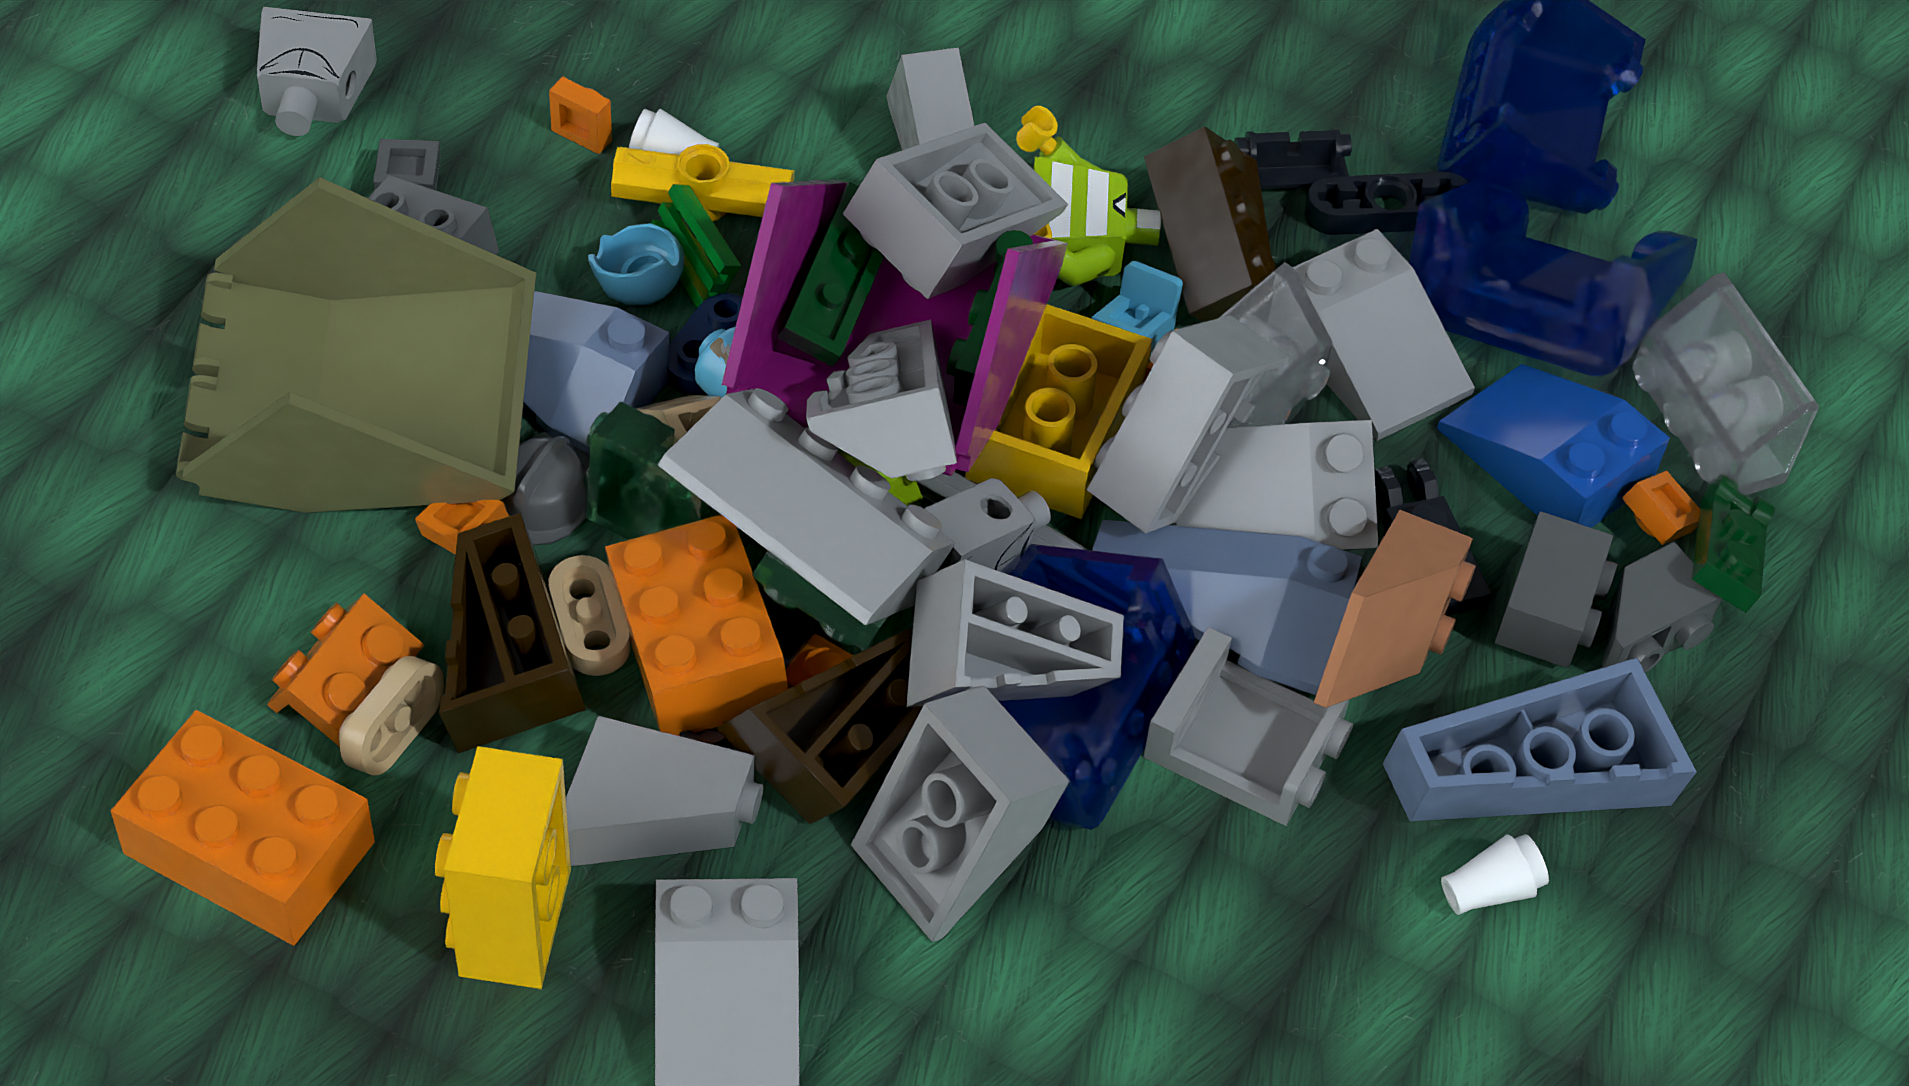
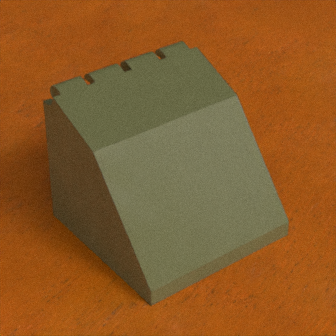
(357, 363)

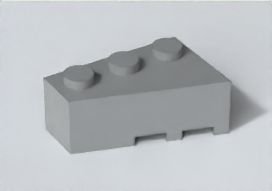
(1007, 635)

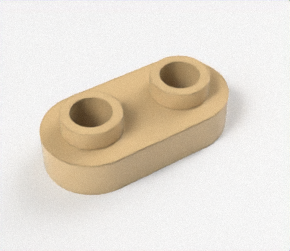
(590, 619)
(391, 715)

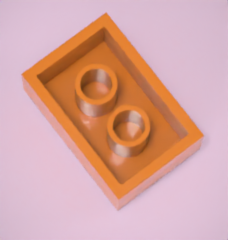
(697, 624)
(244, 826)

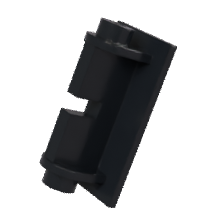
(1297, 163)

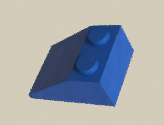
(1557, 443)

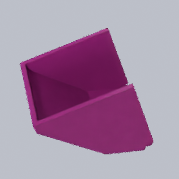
(784, 248)

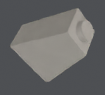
(929, 97)
(656, 795)

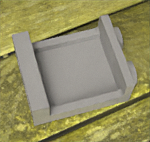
(1244, 733)

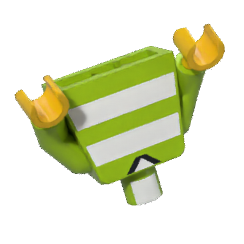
(1097, 212)

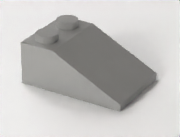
(947, 204)
(1388, 343)
(1293, 483)
(957, 807)
(726, 982)

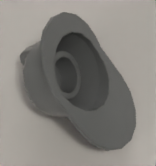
(549, 487)

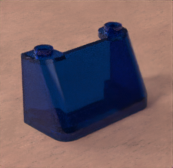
(1539, 99)
(1536, 295)
(1106, 728)

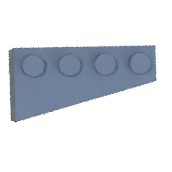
(1545, 750)

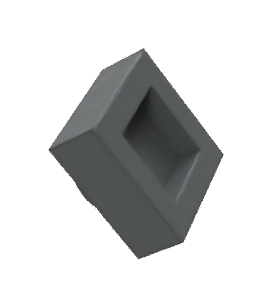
(408, 160)

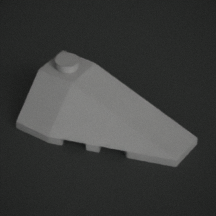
(889, 405)

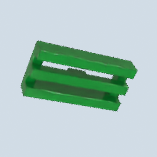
(698, 274)

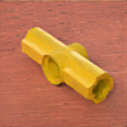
(706, 169)

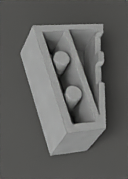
(1179, 418)

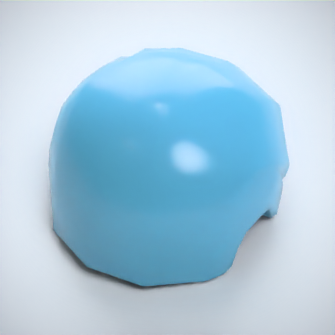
(638, 264)

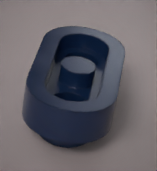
(712, 314)

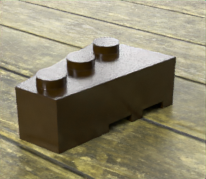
(1212, 219)

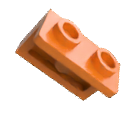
(342, 665)

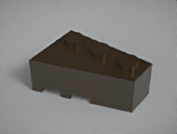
(505, 641)
(831, 729)

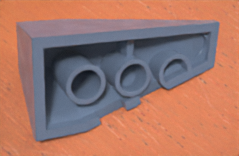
(587, 362)
(1264, 590)

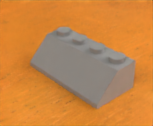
(809, 504)

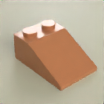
(1397, 609)

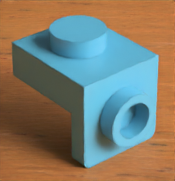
(1145, 302)

